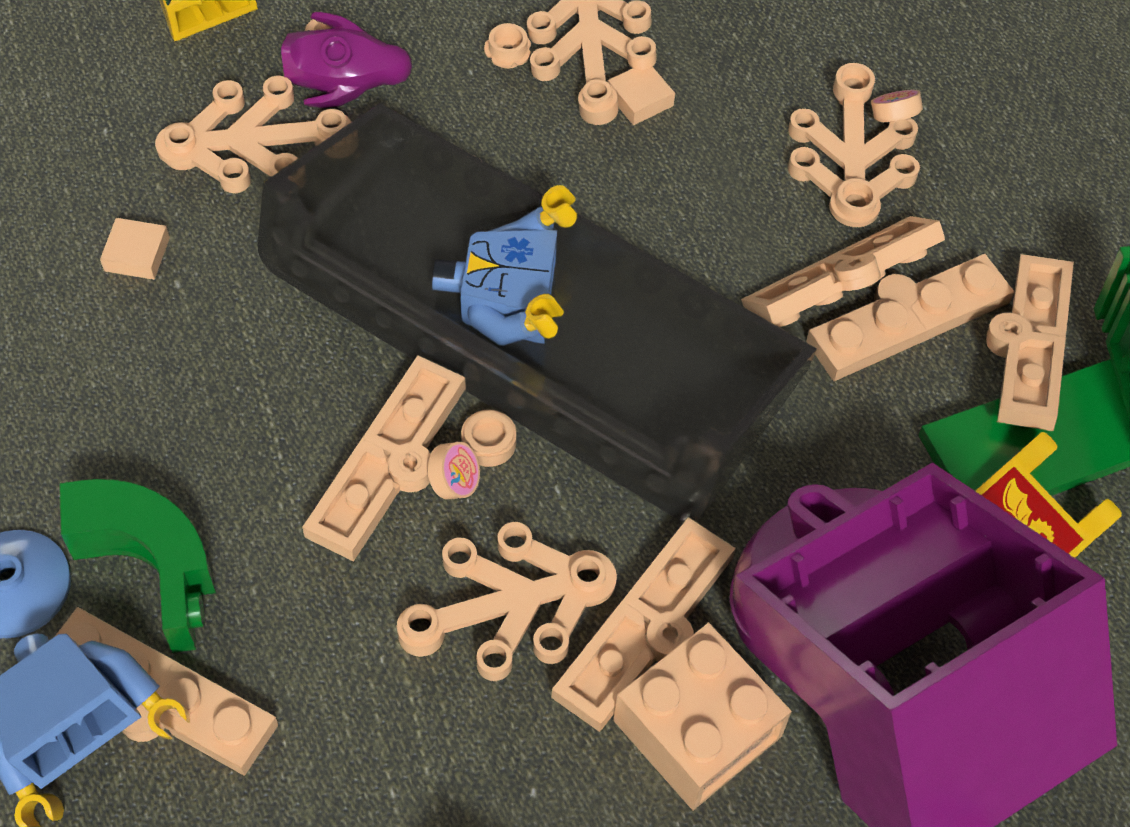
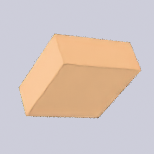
(642, 94)
(135, 248)

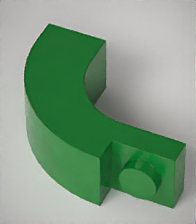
(137, 522)

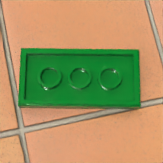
(1089, 435)

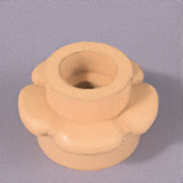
(508, 46)

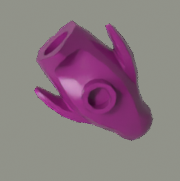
(341, 61)

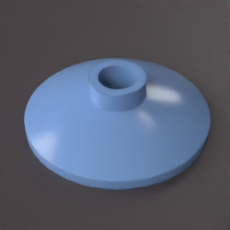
(37, 586)

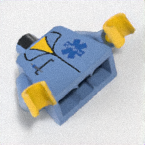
(511, 274)
(62, 708)

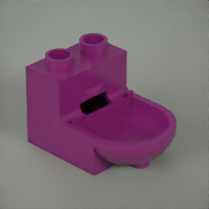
(872, 571)

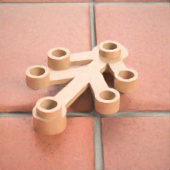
(852, 89)
(597, 98)
(192, 143)
(516, 598)

